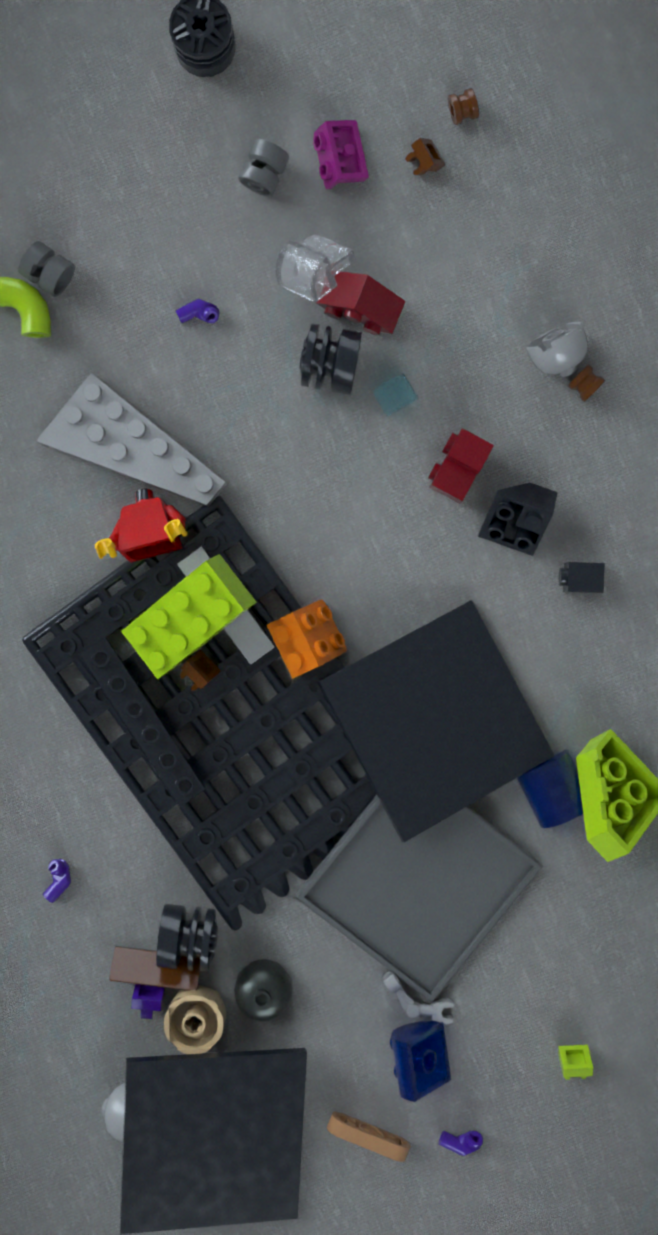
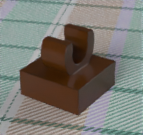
(428, 156)
(199, 670)

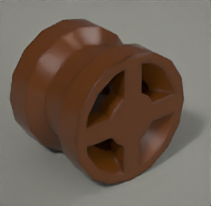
(463, 106)
(586, 382)

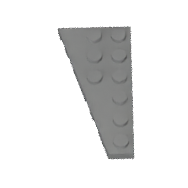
(116, 436)

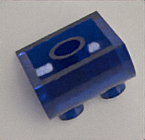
(553, 790)
(420, 1058)

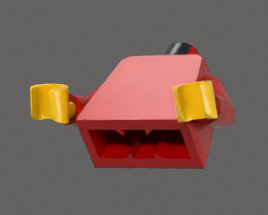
(144, 529)

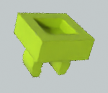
(575, 1061)

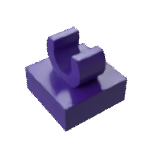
(147, 999)

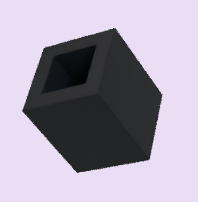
(582, 577)

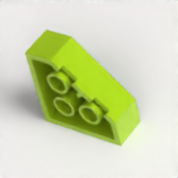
(616, 795)

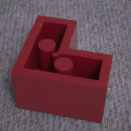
(364, 302)
(462, 463)

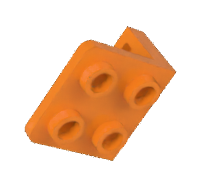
(307, 638)

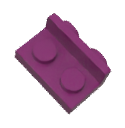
(340, 153)

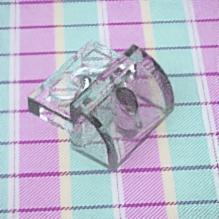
(311, 266)

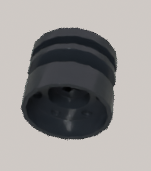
(206, 51)
(330, 358)
(186, 938)

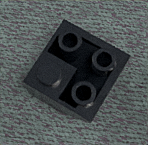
(519, 517)

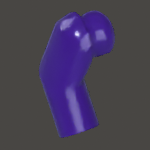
(61, 879)
(461, 1144)

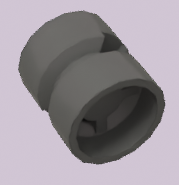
(262, 170)
(43, 267)

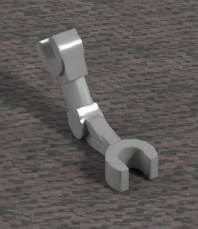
(415, 1009)

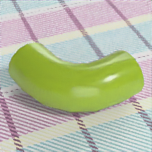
(29, 304)

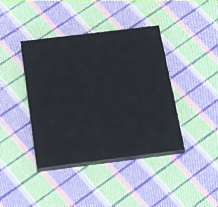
(436, 720)
(212, 1139)

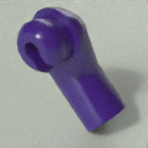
(200, 309)

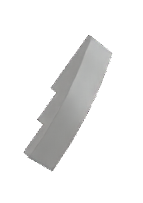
(244, 630)

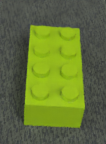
(188, 616)

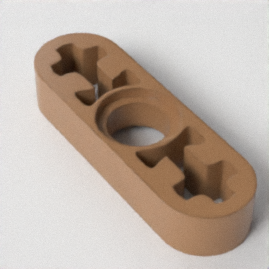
(368, 1136)

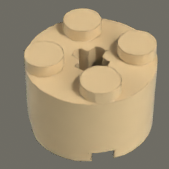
(181, 1027)

